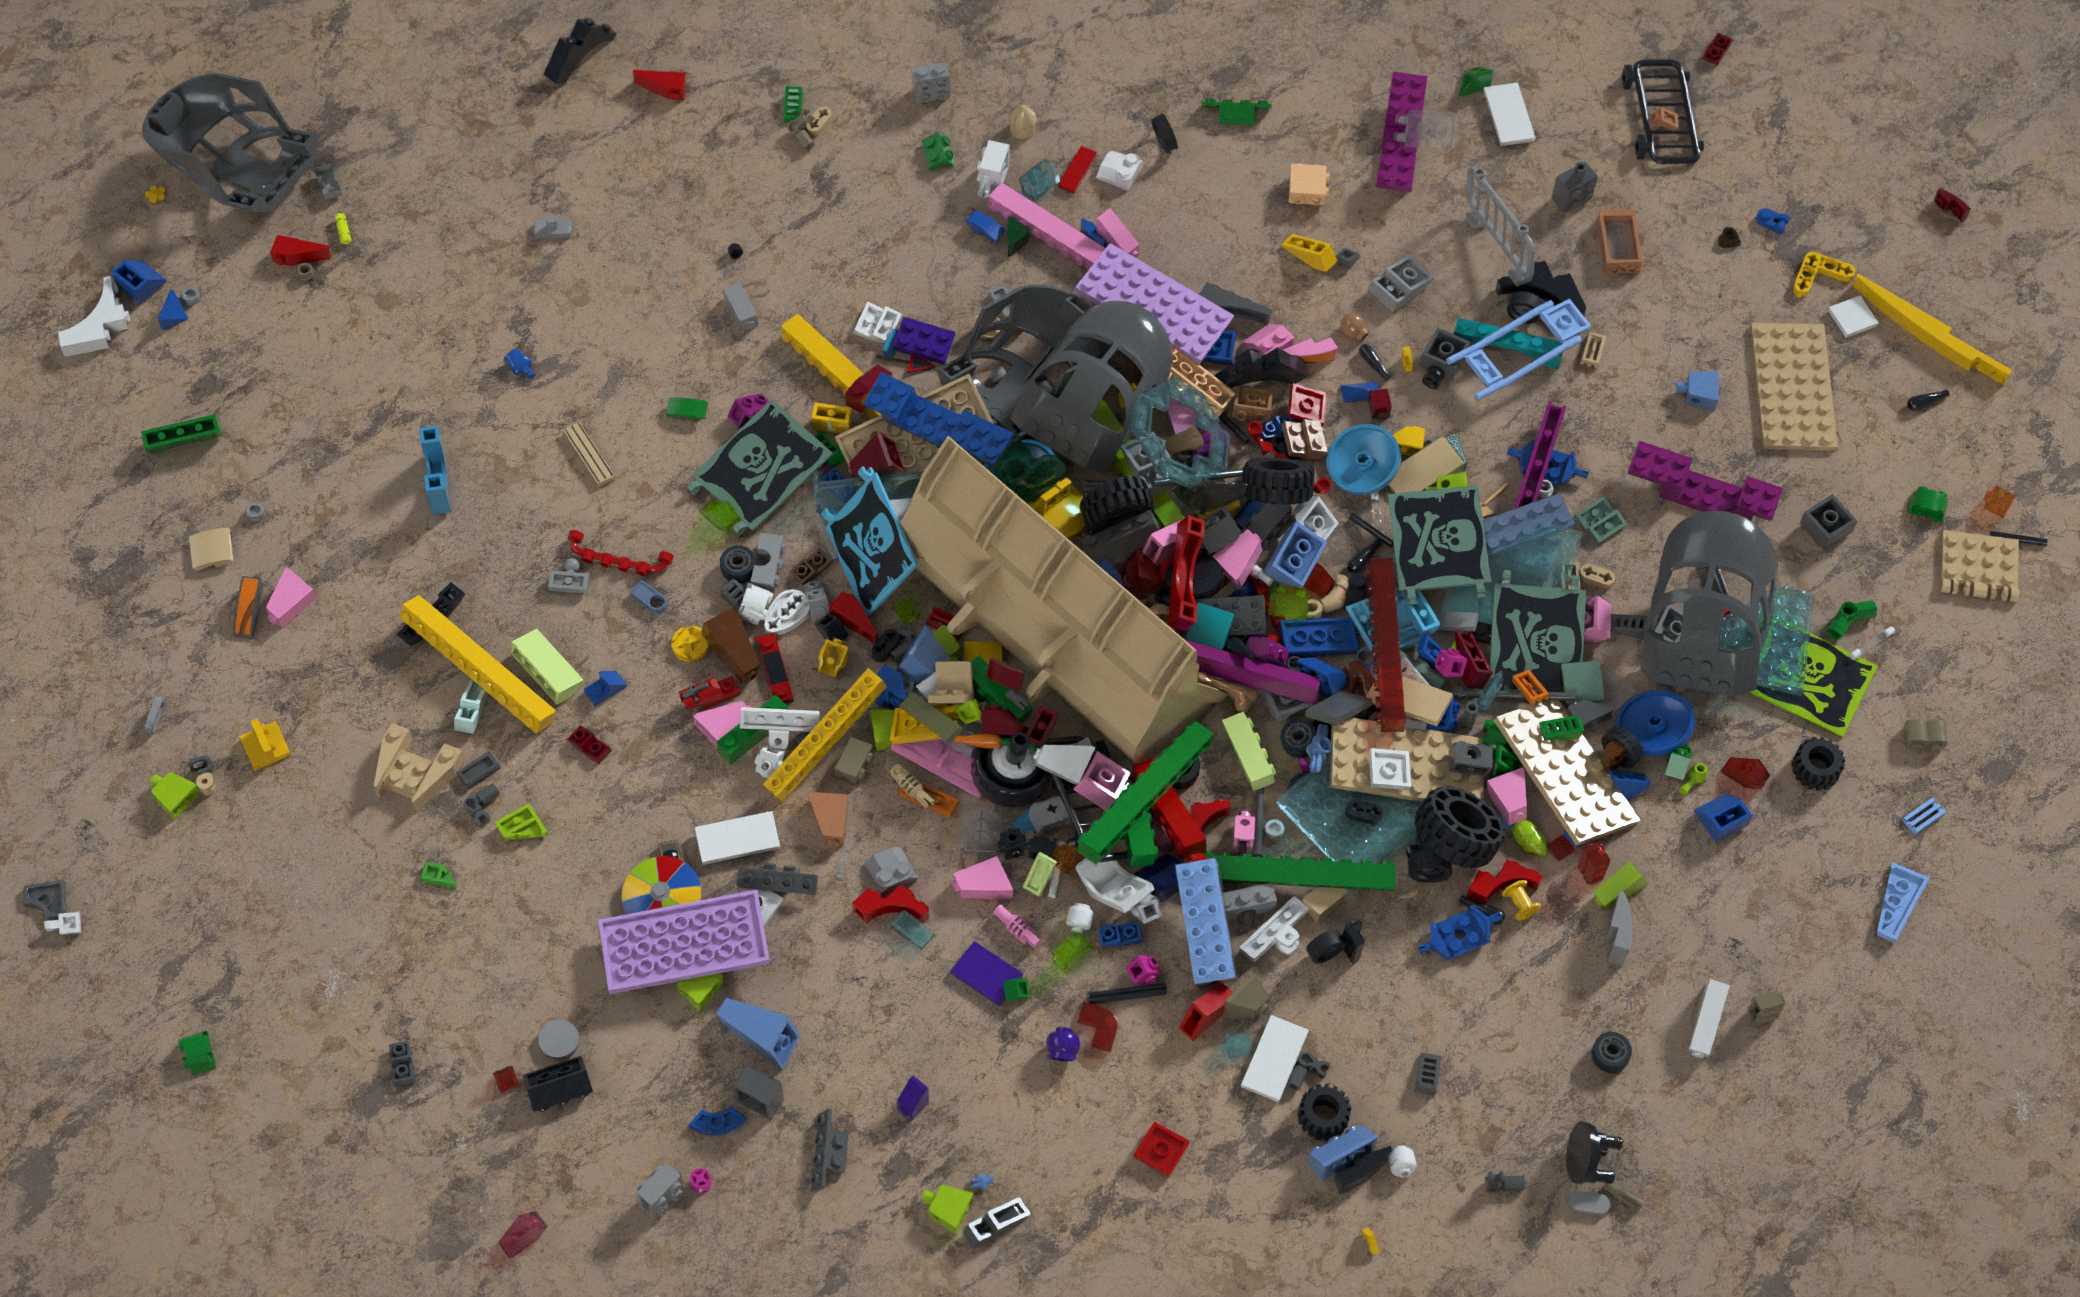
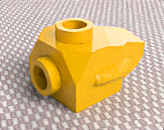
(832, 657)

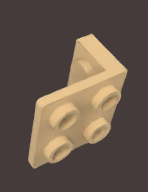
(953, 682)

